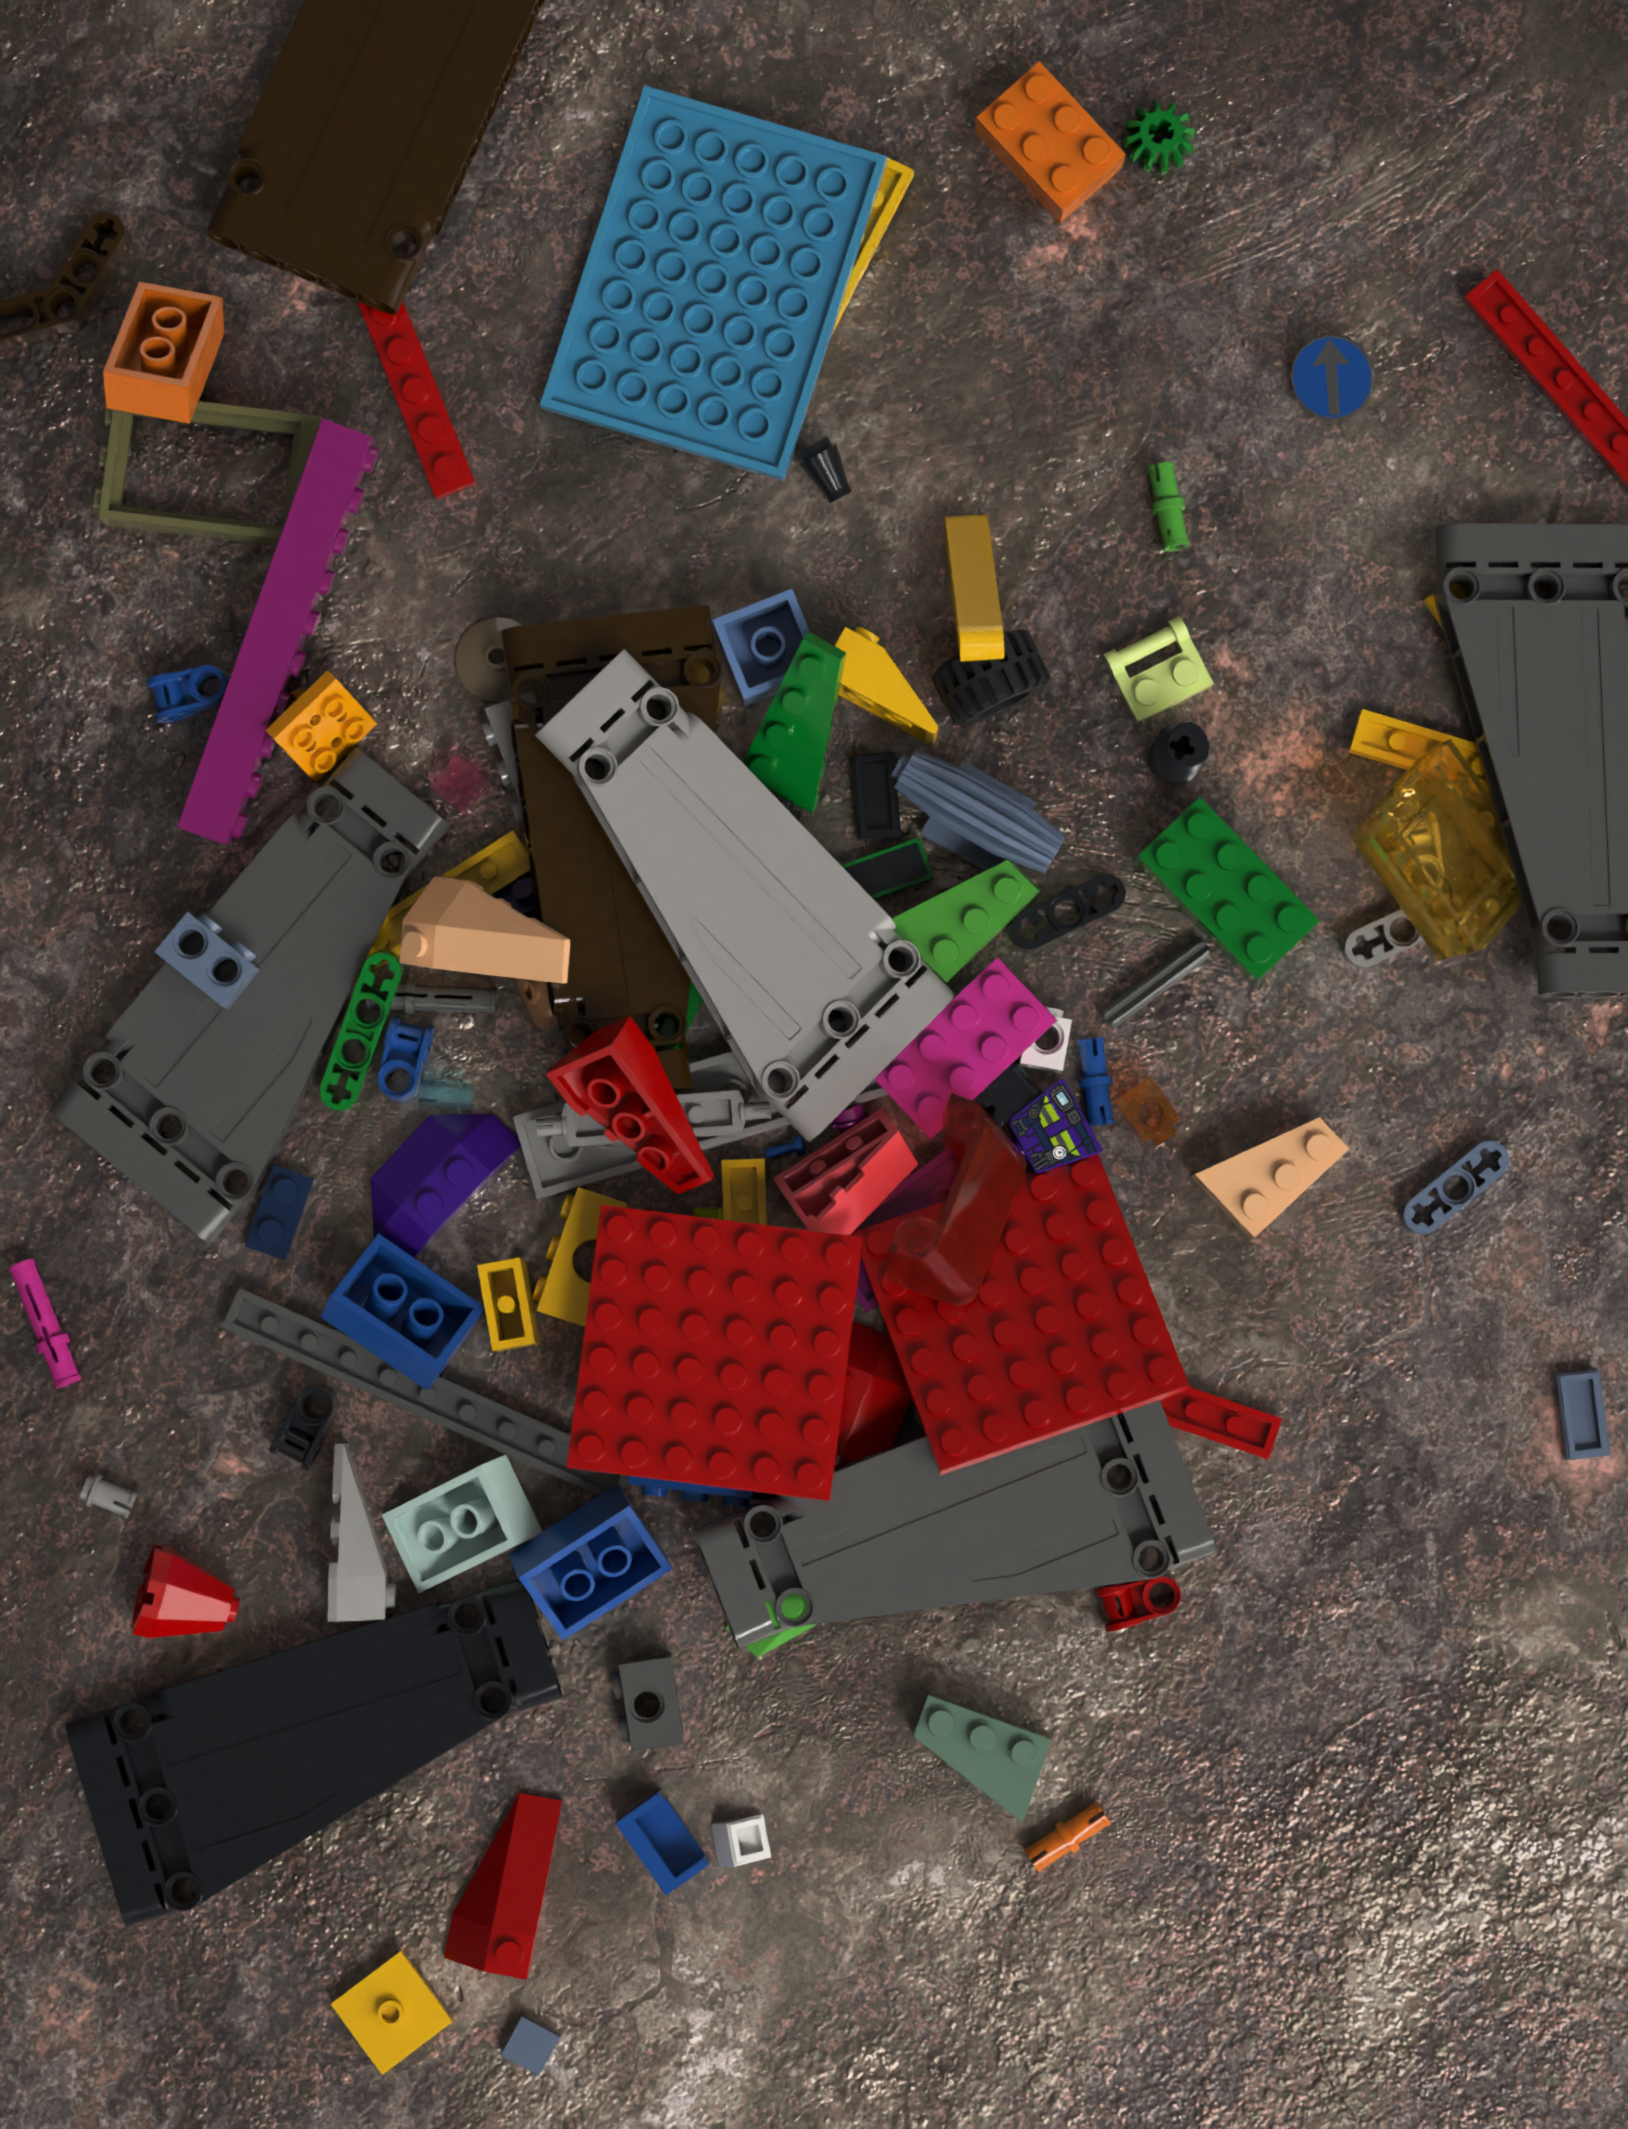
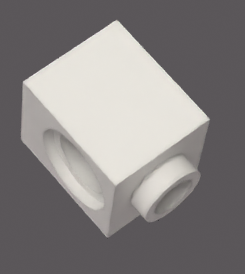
(1052, 1059)

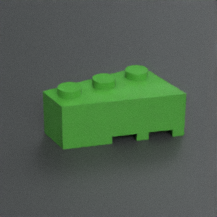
(966, 918)

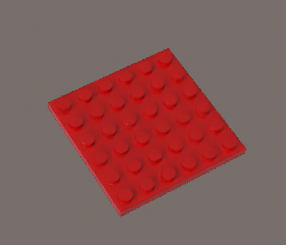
(1051, 1337)
(715, 1352)

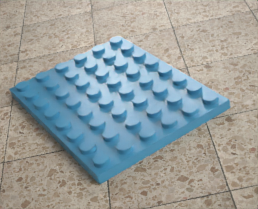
(714, 283)

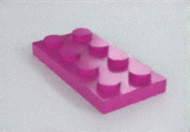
(965, 1046)

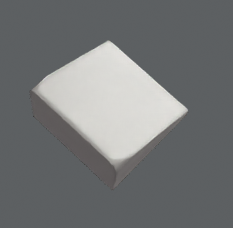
(741, 1841)

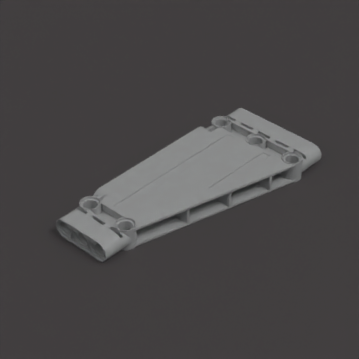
(746, 899)

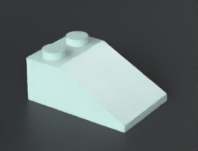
(462, 1523)

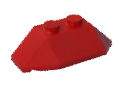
(873, 1397)

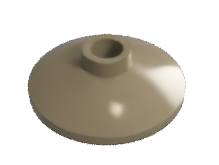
(473, 664)

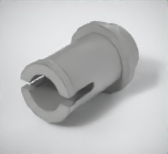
(108, 1496)

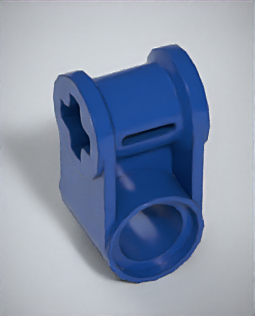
(180, 693)
(404, 1056)

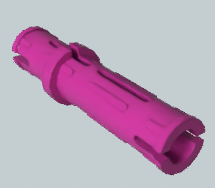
(44, 1324)

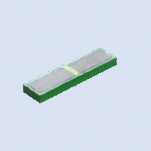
(891, 869)

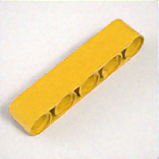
(974, 588)

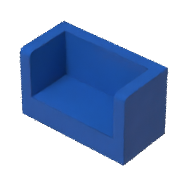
(662, 1842)

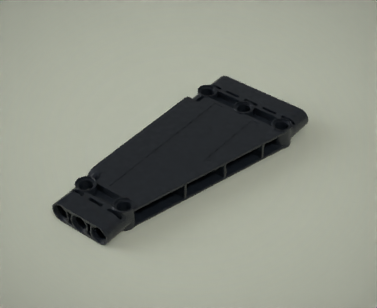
(295, 1742)

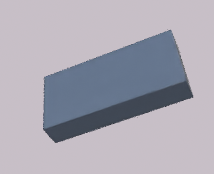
(1582, 1414)

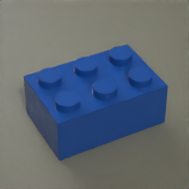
(402, 1312)
(590, 1561)

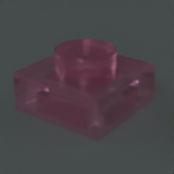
(461, 784)

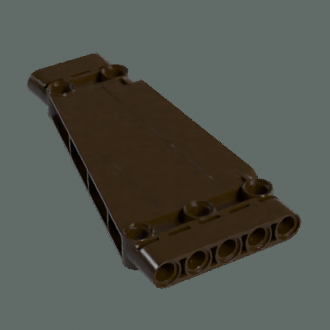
(578, 881)

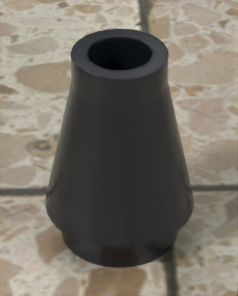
(825, 468)

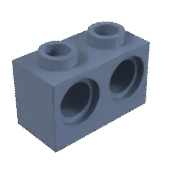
(202, 967)

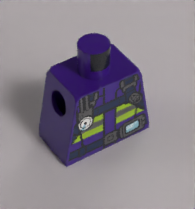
(1053, 1130)

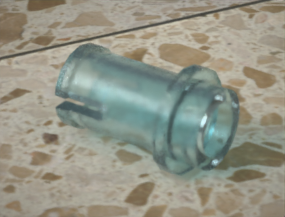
(446, 1094)

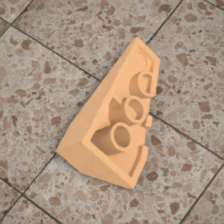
(472, 932)

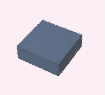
(530, 2045)

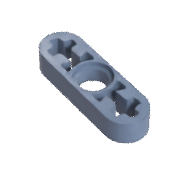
(1472, 1158)

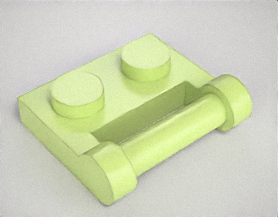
(1163, 683)

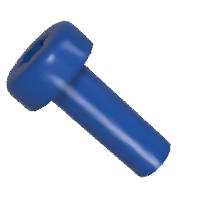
(797, 1145)

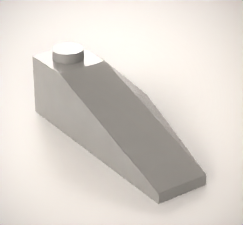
(359, 1574)

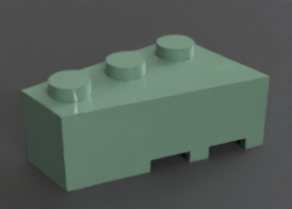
(984, 1749)

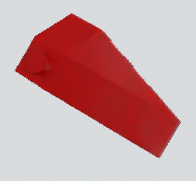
(628, 1093)
(503, 1903)

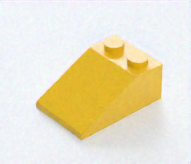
(879, 687)

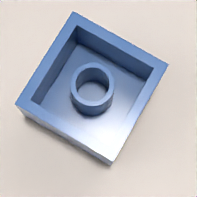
(761, 644)

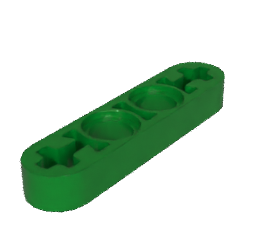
(356, 1028)

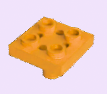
(315, 721)

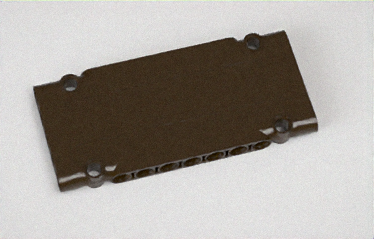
(368, 137)

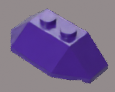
(437, 1176)

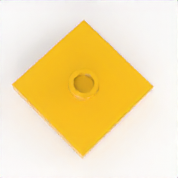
(392, 2012)

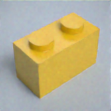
(508, 1304)

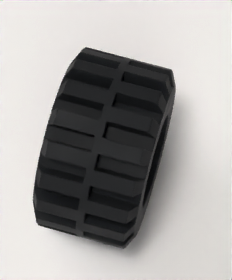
(988, 687)

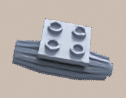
(976, 814)

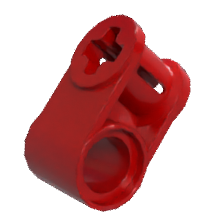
(1135, 1602)

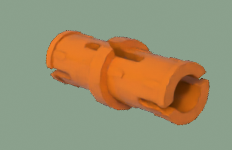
(1067, 1836)

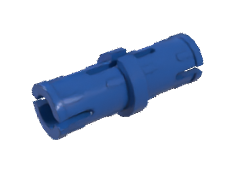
(1095, 1081)

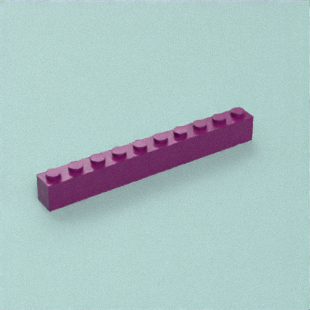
(278, 631)

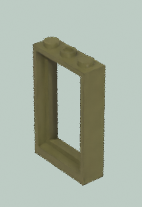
(114, 461)

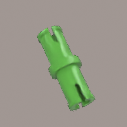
(1168, 506)

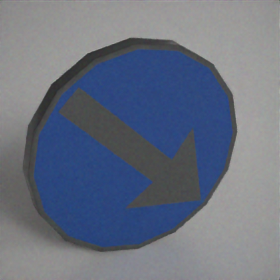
(1332, 376)

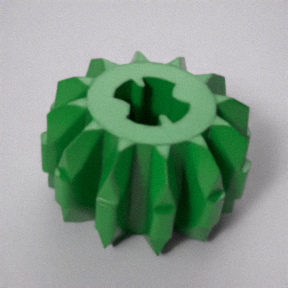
(1146, 128)

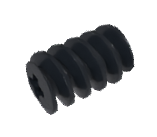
(1194, 752)

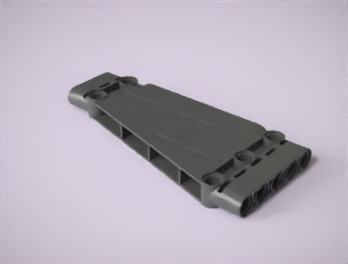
(1551, 727)
(241, 1072)
(978, 1534)

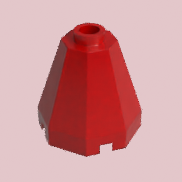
(180, 1597)

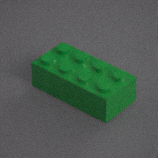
(1226, 890)

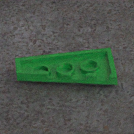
(798, 724)

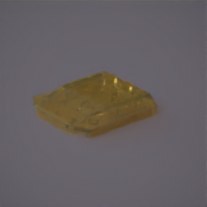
(1442, 853)

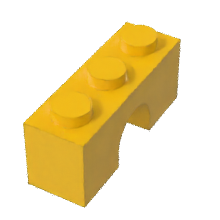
(564, 1291)

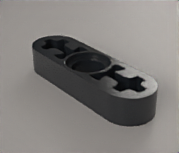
(1100, 908)

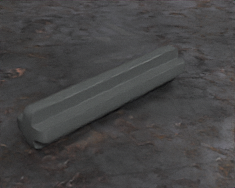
(1155, 983)

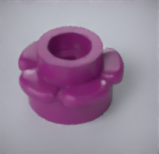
(849, 1118)

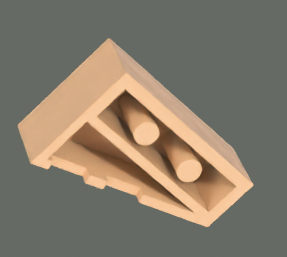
(1270, 1176)

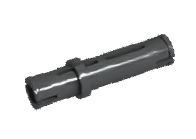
(440, 998)

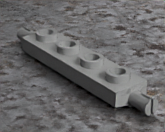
(707, 1114)

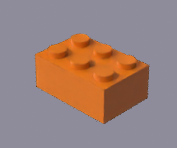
(1049, 142)
(164, 352)

